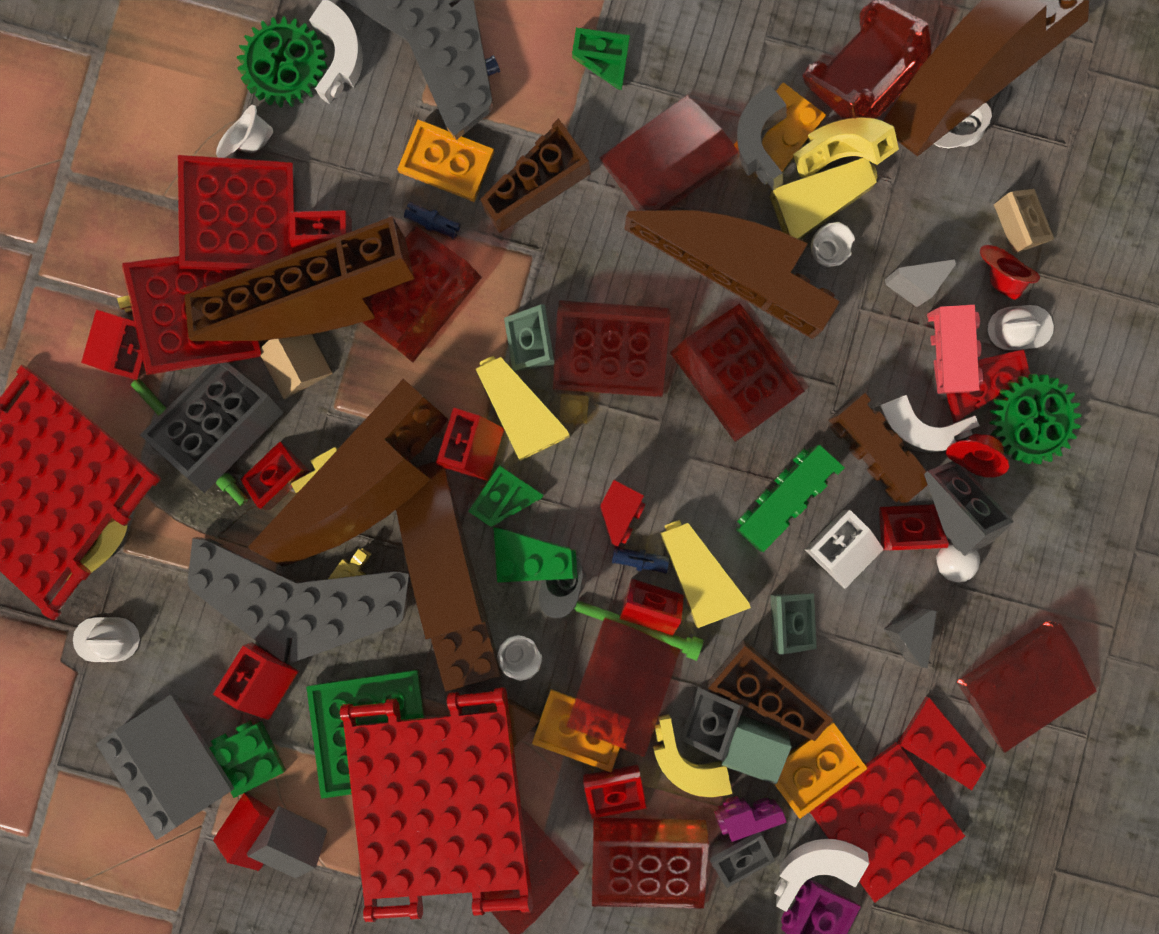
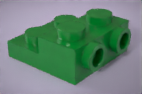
(247, 757)

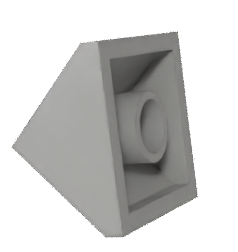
(920, 281)

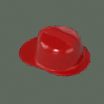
(1007, 272)
(980, 455)

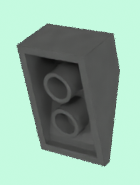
(965, 508)

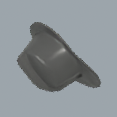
(560, 596)

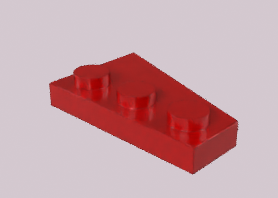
(996, 374)
(940, 745)

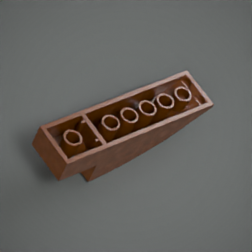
(978, 61)
(741, 258)
(304, 291)
(358, 483)
(446, 584)

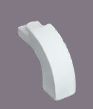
(348, 58)
(918, 435)
(819, 858)

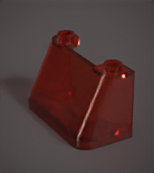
(873, 64)

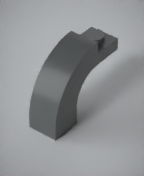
(756, 120)

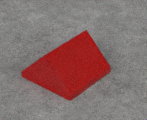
(272, 476)
(911, 528)
(652, 607)
(614, 791)
(242, 830)

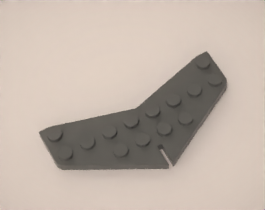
(448, 51)
(311, 612)

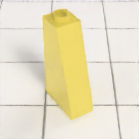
(817, 198)
(522, 414)
(704, 582)

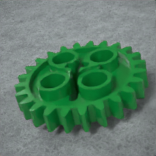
(258, 55)
(1058, 416)

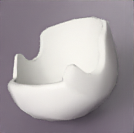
(832, 244)
(955, 565)
(519, 658)

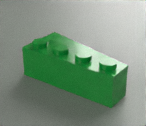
(788, 496)

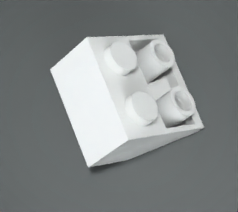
(845, 548)

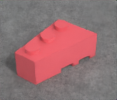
(956, 349)

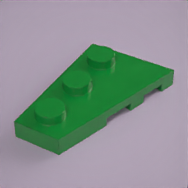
(531, 559)

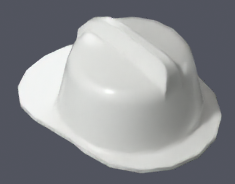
(969, 130)
(246, 134)
(1020, 327)
(106, 639)

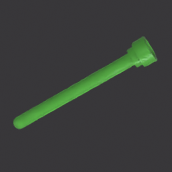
(689, 646)

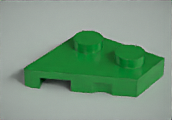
(602, 54)
(503, 497)

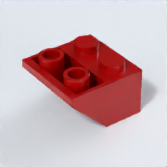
(316, 227)
(113, 345)
(470, 444)
(618, 510)
(255, 681)

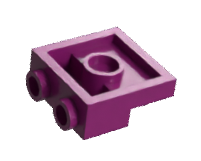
(742, 821)
(819, 911)

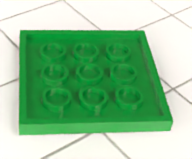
(328, 727)

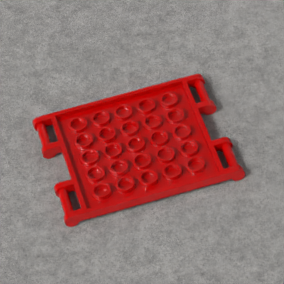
(57, 490)
(437, 806)

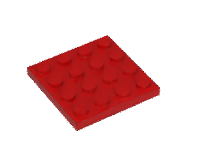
(233, 212)
(160, 318)
(890, 817)

